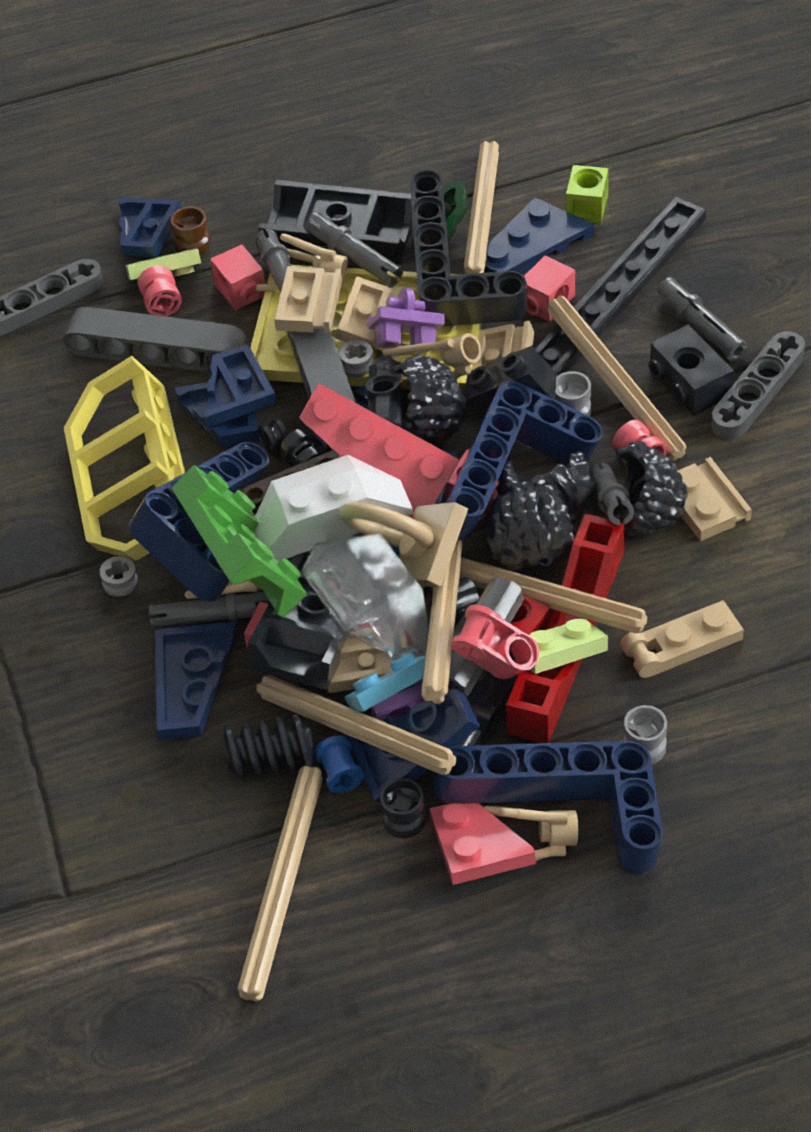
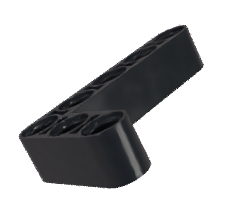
(463, 297)

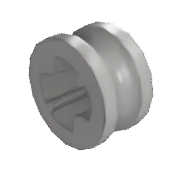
(356, 349)
(121, 586)

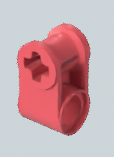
(487, 643)

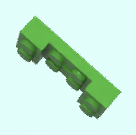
(228, 530)

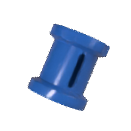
(336, 758)

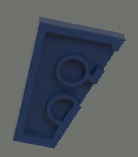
(189, 674)
(439, 723)

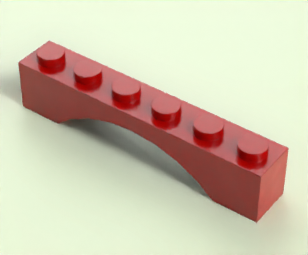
(591, 568)

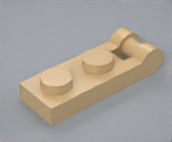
(682, 639)

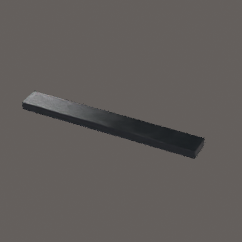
(625, 279)

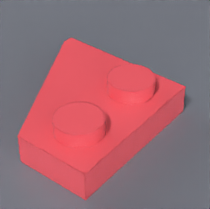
(477, 842)

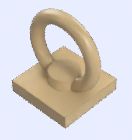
(423, 541)

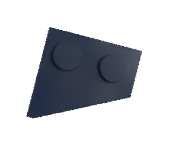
(236, 386)

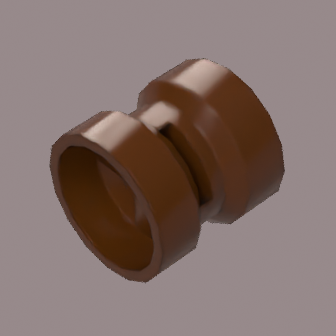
(190, 229)

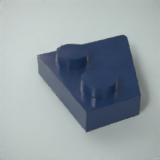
(145, 225)
(231, 432)

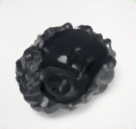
(435, 399)
(570, 481)
(653, 488)
(529, 529)

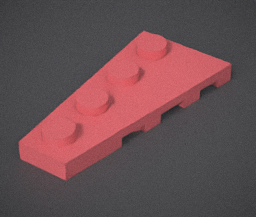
(379, 443)

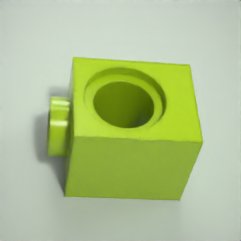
(587, 193)

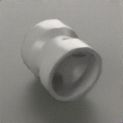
(574, 391)
(649, 728)

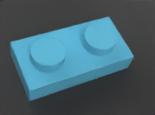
(373, 690)

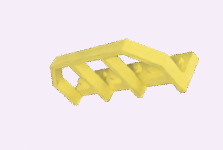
(160, 447)

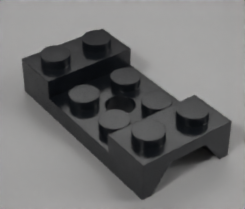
(373, 216)
(302, 644)

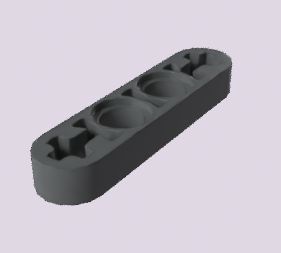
(43, 303)
(754, 383)

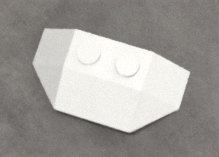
(307, 504)

